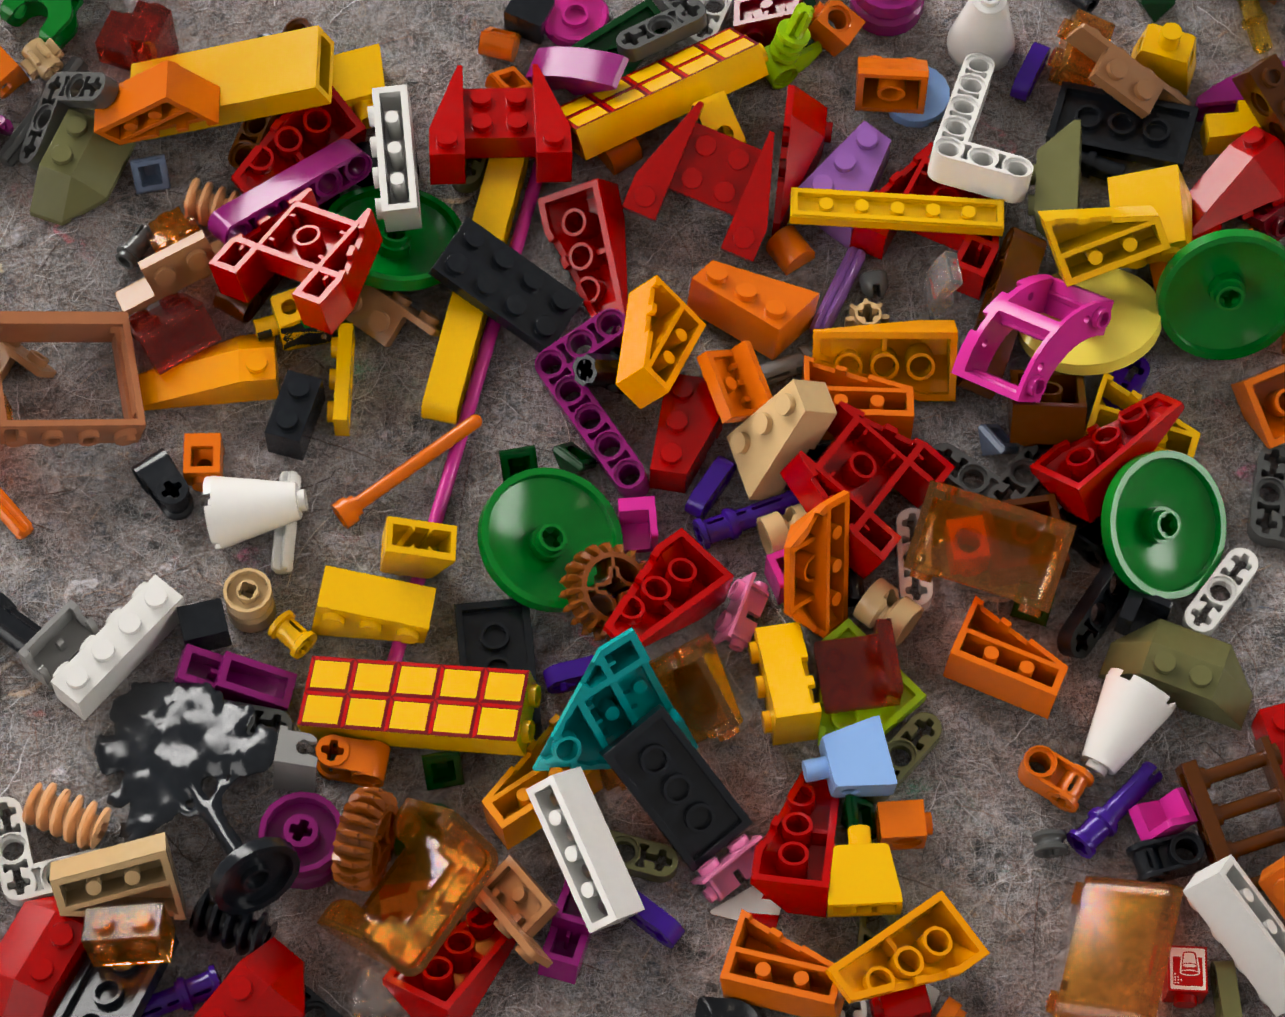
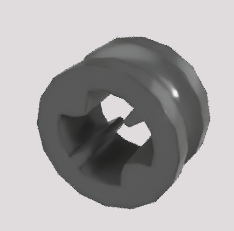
(1050, 843)

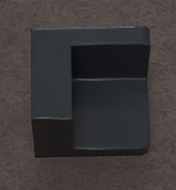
(528, 18)
(1140, 611)
(204, 624)

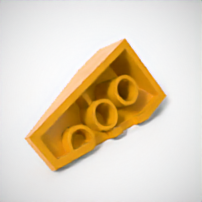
(904, 352)
(221, 374)
(913, 951)

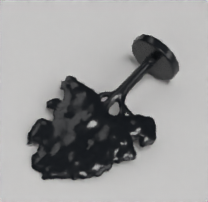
(170, 742)

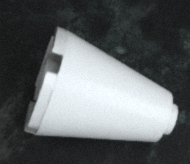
(984, 29)
(249, 508)
(1123, 721)

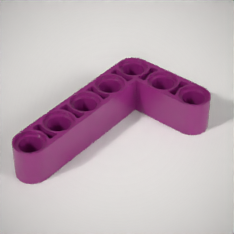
(586, 406)

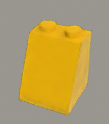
(1167, 194)

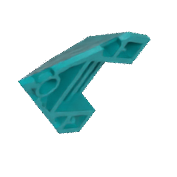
(608, 700)

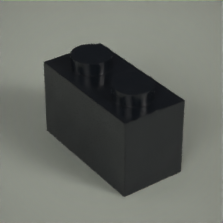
(295, 415)

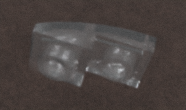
(940, 283)

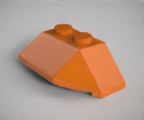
(818, 566)

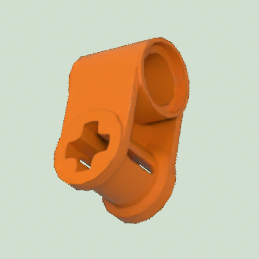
(355, 762)
(1056, 779)

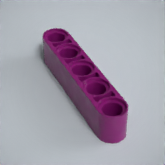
(325, 172)

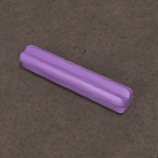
(838, 289)

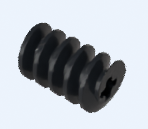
(232, 930)

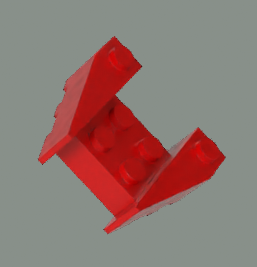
(499, 126)
(713, 173)
(306, 245)
(975, 252)
(868, 464)

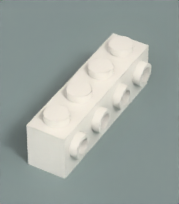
(396, 158)
(118, 647)
(585, 849)
(1244, 926)

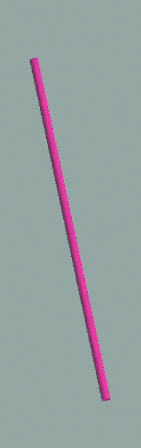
(474, 387)

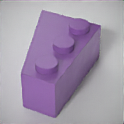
(853, 167)

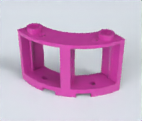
(1081, 316)

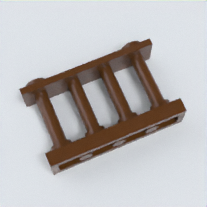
(1212, 817)

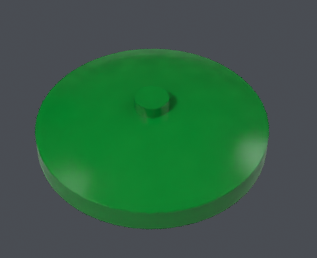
(407, 254)
(1224, 294)
(1163, 524)
(535, 530)

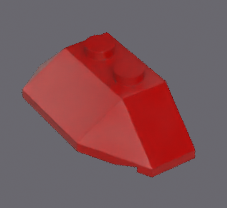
(39, 959)
(261, 985)

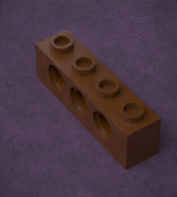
(1264, 92)

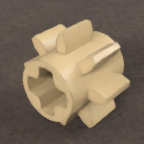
(42, 58)
(865, 312)

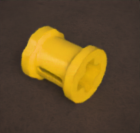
(292, 634)

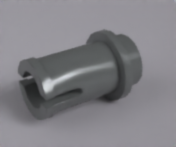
(135, 247)

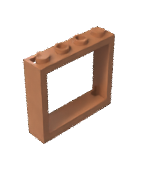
(77, 327)

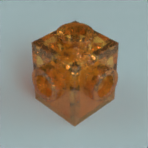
(171, 228)

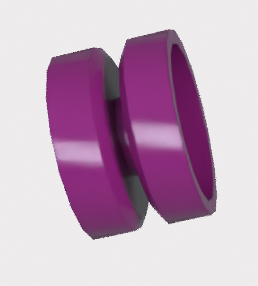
(888, 16)
(310, 827)

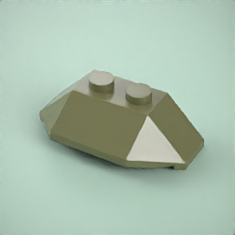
(77, 169)
(1057, 174)
(1187, 666)

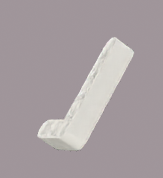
(969, 165)

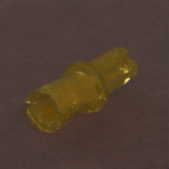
(1255, 23)

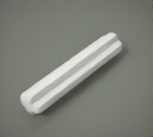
(285, 536)

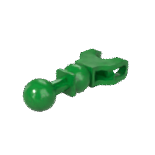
(60, 22)

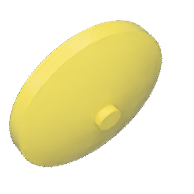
(1127, 337)

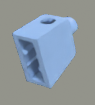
(854, 761)

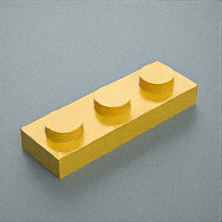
(342, 379)

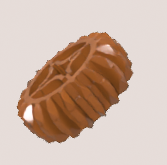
(592, 604)
(364, 839)

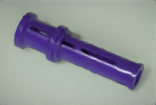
(733, 522)
(1104, 820)
(184, 993)

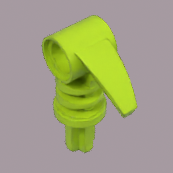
(786, 50)

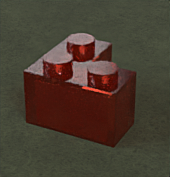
(137, 36)

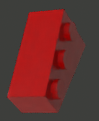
(683, 434)

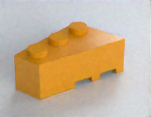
(655, 341)
(508, 804)

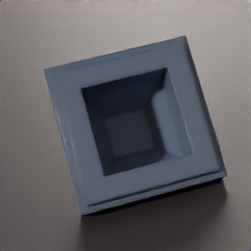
(150, 174)
(995, 440)

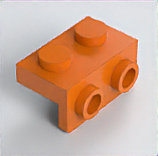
(735, 381)

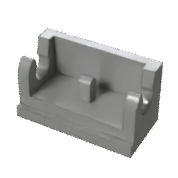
(56, 642)
(291, 769)

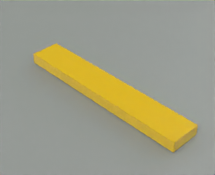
(896, 211)

